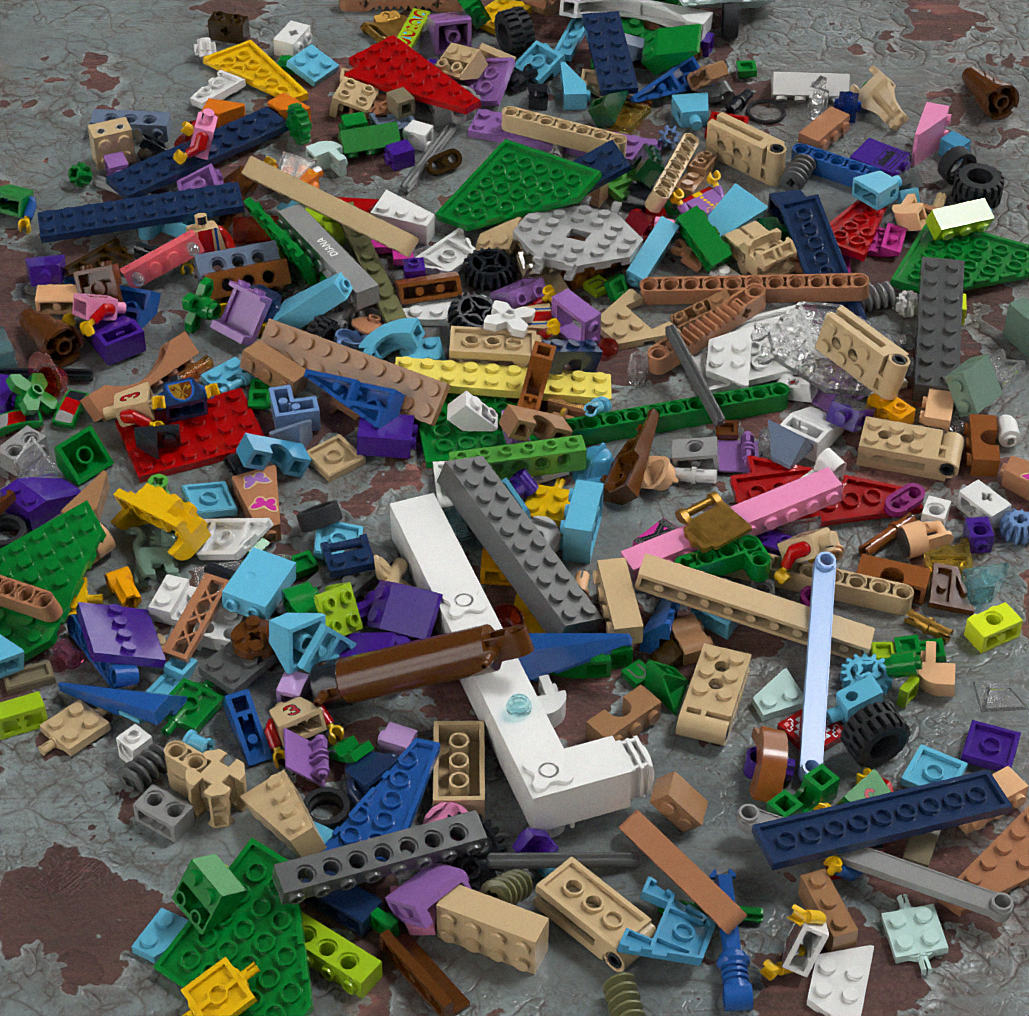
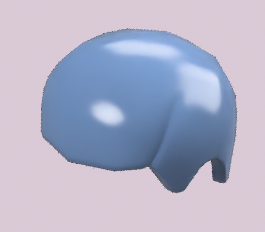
(349, 338)

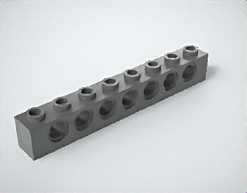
(364, 853)

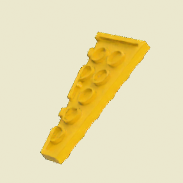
(257, 69)

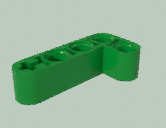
(740, 554)

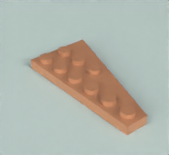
(1002, 863)

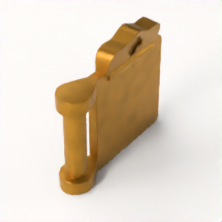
(387, 23)
(714, 527)

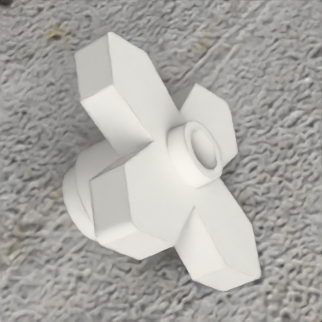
(513, 320)

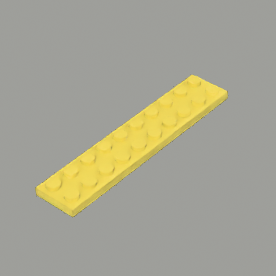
(508, 380)

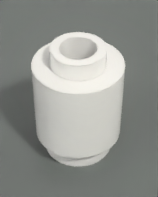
(1008, 431)

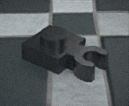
(519, 80)

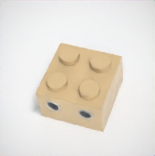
(109, 138)

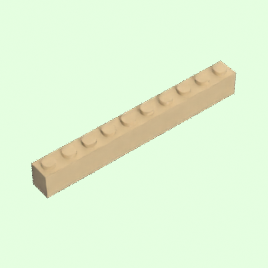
(746, 605)

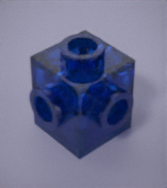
(849, 104)

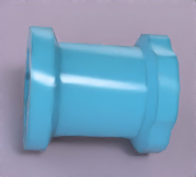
(198, 742)

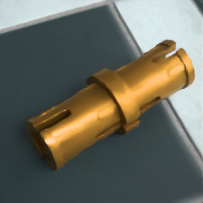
(928, 625)

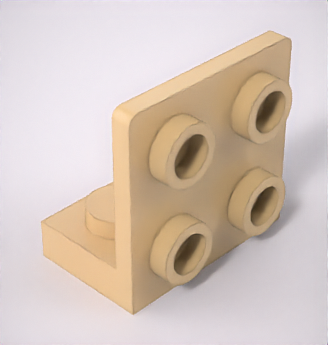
(354, 95)

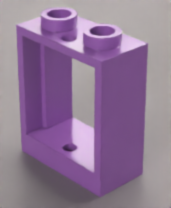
(567, 306)

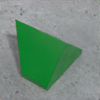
(666, 684)

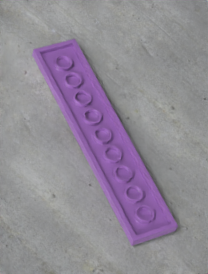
(487, 126)

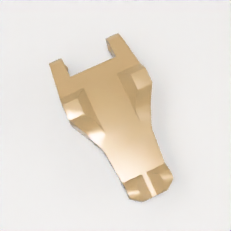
(879, 98)

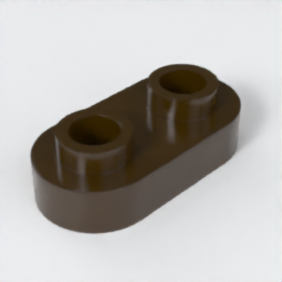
(442, 163)

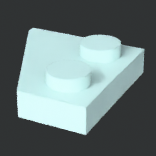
(778, 697)

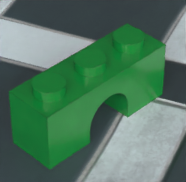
(817, 787)

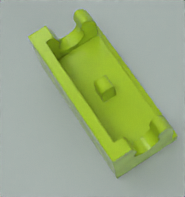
(21, 715)

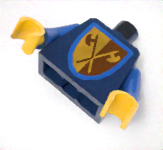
(184, 398)

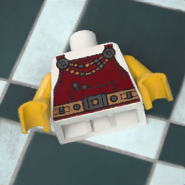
(801, 945)

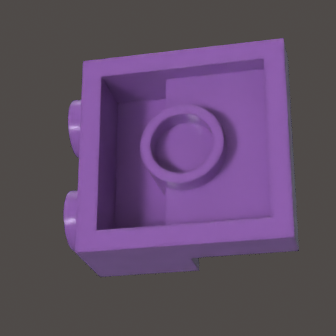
(201, 178)
(520, 292)

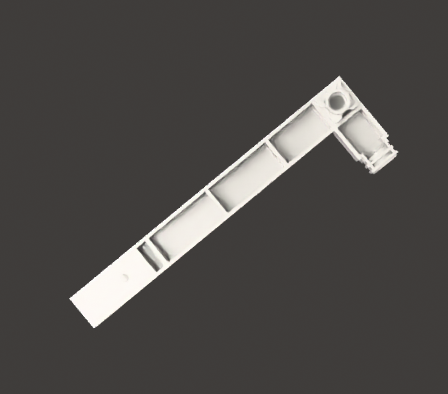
(548, 781)

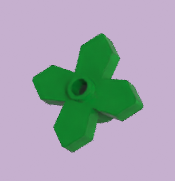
(200, 305)
(32, 394)

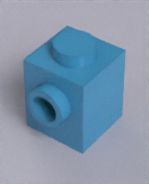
(952, 140)

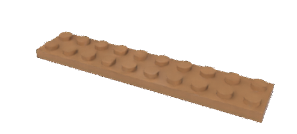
(422, 393)

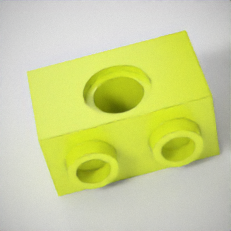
(993, 627)

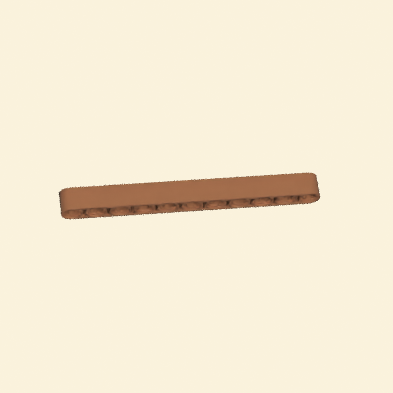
(779, 288)

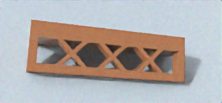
(195, 612)

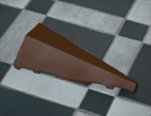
(247, 188)
(629, 465)

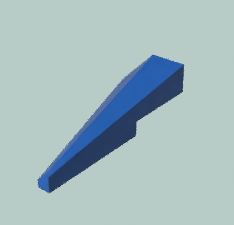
(670, 83)
(140, 303)
(371, 402)
(659, 625)
(567, 650)
(141, 704)

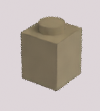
(400, 103)

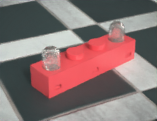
(162, 259)

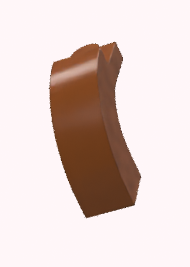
(537, 375)
(770, 763)

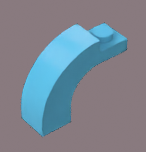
(393, 336)

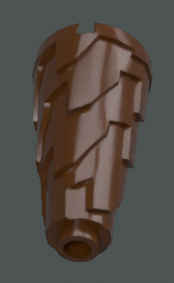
(991, 93)
(52, 336)

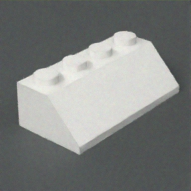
(797, 85)

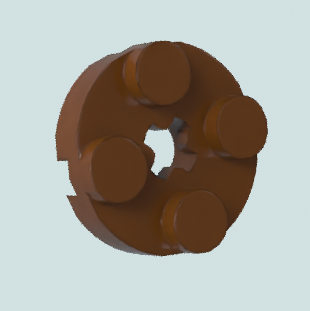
(242, 636)

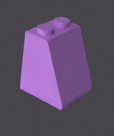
(448, 29)

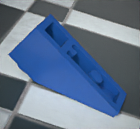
(247, 727)

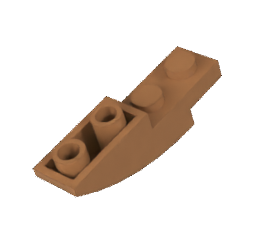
(697, 173)

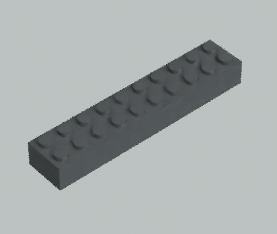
(518, 547)

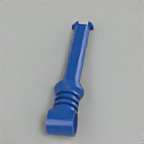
(733, 962)

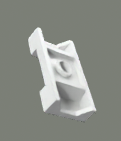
(173, 598)

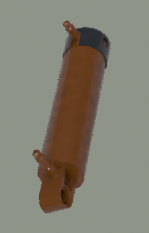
(416, 664)

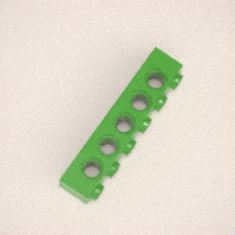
(537, 457)

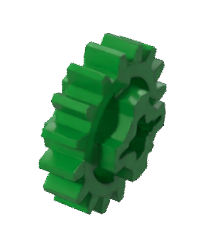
(298, 124)

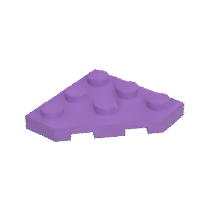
(493, 80)

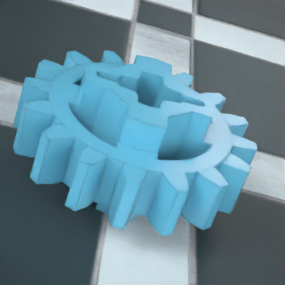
(862, 667)

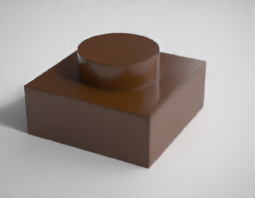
(727, 431)

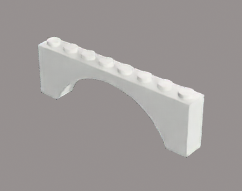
(649, 10)

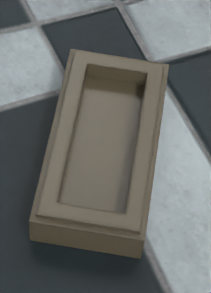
(30, 678)

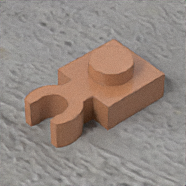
(687, 255)

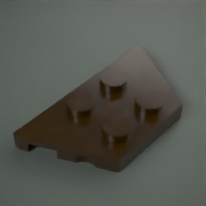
(106, 252)

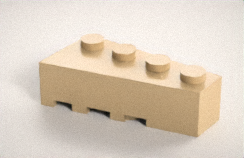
(618, 598)
(283, 812)

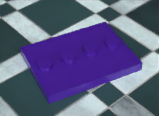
(120, 635)

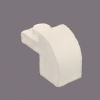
(551, 700)

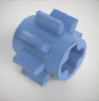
(667, 142)

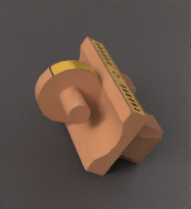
(565, 409)

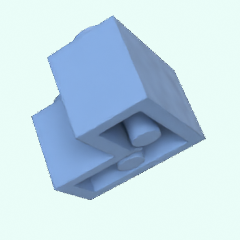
(289, 410)

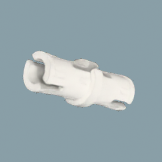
(696, 475)

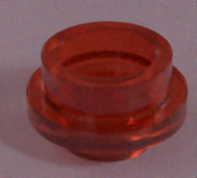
(609, 347)

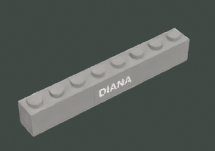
(328, 254)

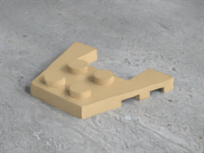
(626, 327)

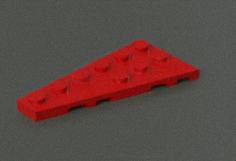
(856, 229)

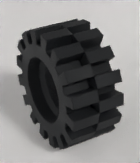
(323, 327)

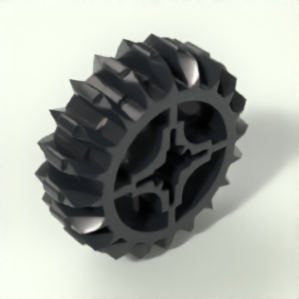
(489, 269)
(475, 308)

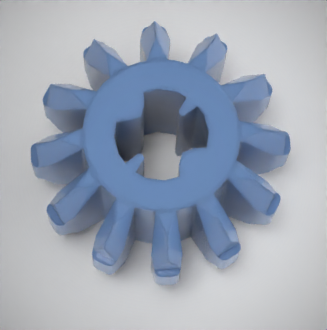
(1015, 526)

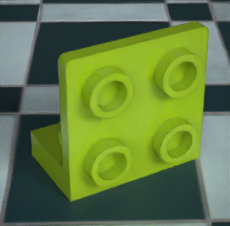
(339, 608)

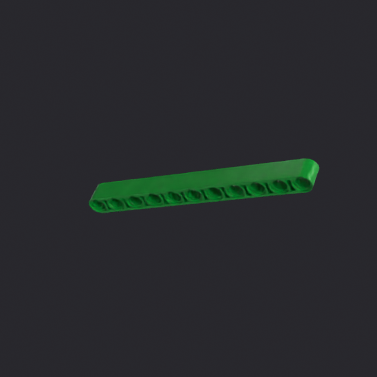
(681, 413)

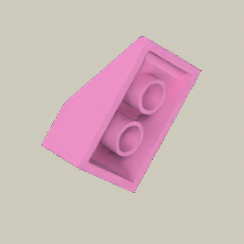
(930, 131)

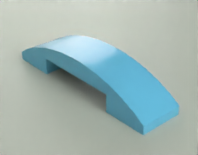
(173, 673)

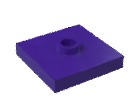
(990, 746)

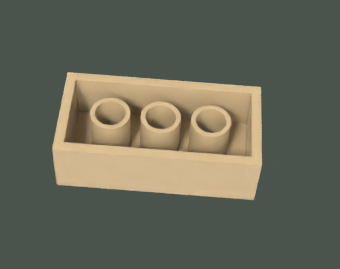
(460, 764)
(493, 928)

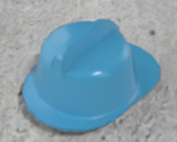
(597, 464)

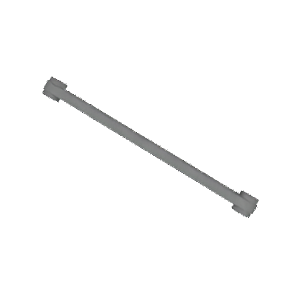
(906, 874)

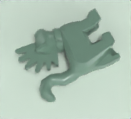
(154, 558)

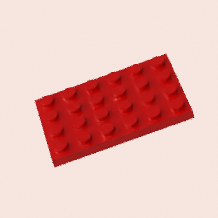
(203, 438)

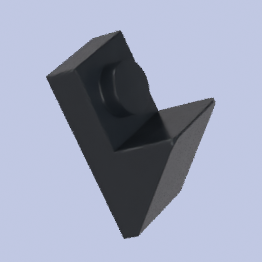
(538, 96)
(148, 145)
(154, 437)

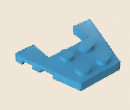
(680, 934)

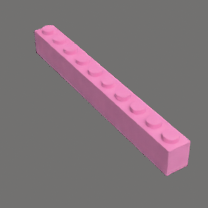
(761, 512)

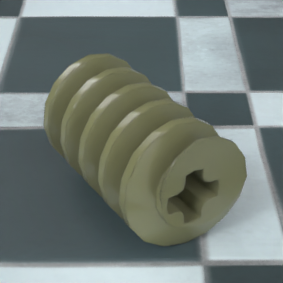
(509, 886)
(622, 995)

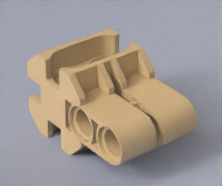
(760, 249)
(206, 781)

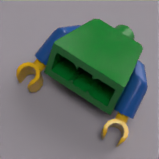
(18, 203)

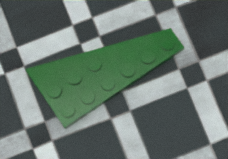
(283, 241)

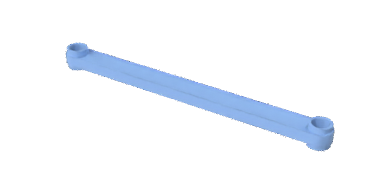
(817, 664)

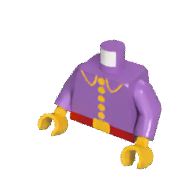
(705, 199)

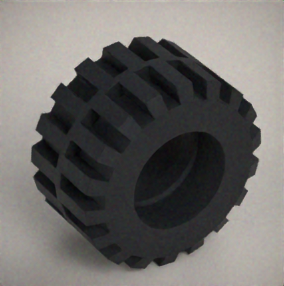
(514, 30)
(978, 182)
(875, 734)

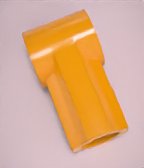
(122, 584)

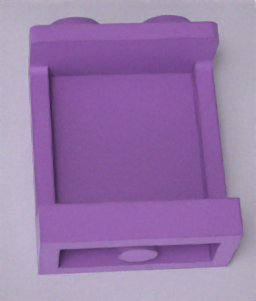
(243, 313)
(421, 891)

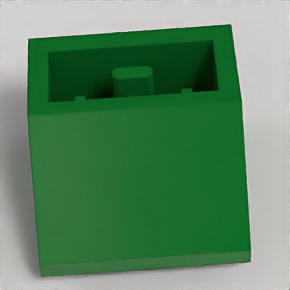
(208, 892)

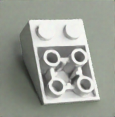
(813, 425)

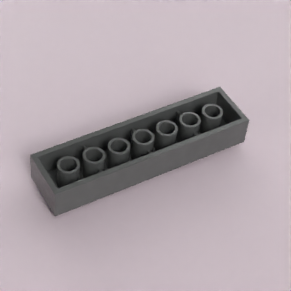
(937, 324)

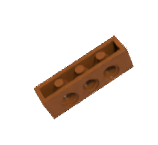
(278, 267)

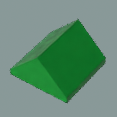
(82, 456)

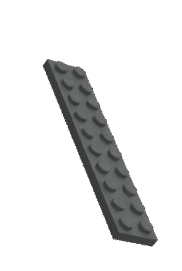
(236, 673)

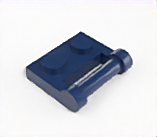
(350, 561)

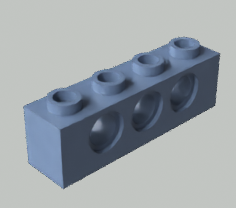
(150, 122)
(244, 254)

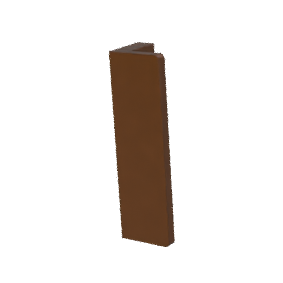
(423, 974)

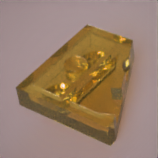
(956, 555)

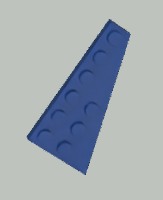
(393, 801)

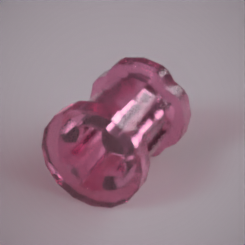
(68, 654)

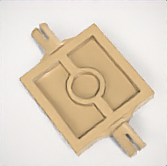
(74, 728)

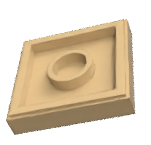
(335, 458)

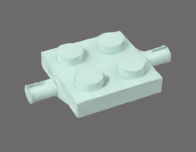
(914, 934)

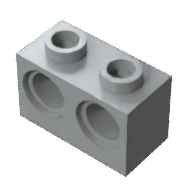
(12, 447)
(164, 813)

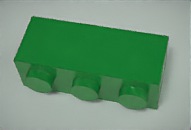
(368, 139)
(703, 238)

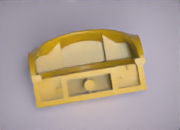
(166, 512)

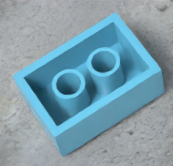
(582, 521)

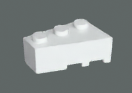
(405, 216)

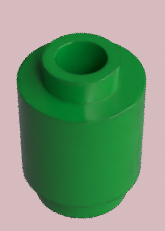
(903, 664)

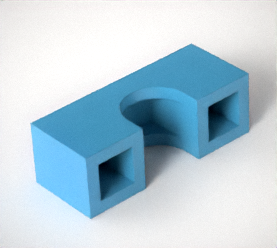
(258, 450)

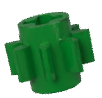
(80, 174)

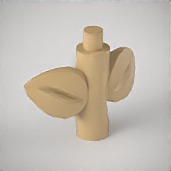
(391, 573)

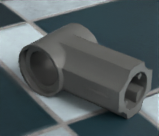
(720, 93)
(911, 179)

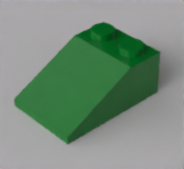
(670, 46)

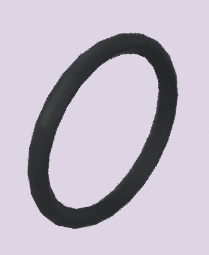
(766, 121)

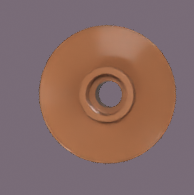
(366, 324)

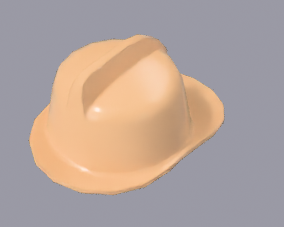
(659, 474)

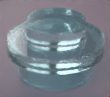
(519, 705)

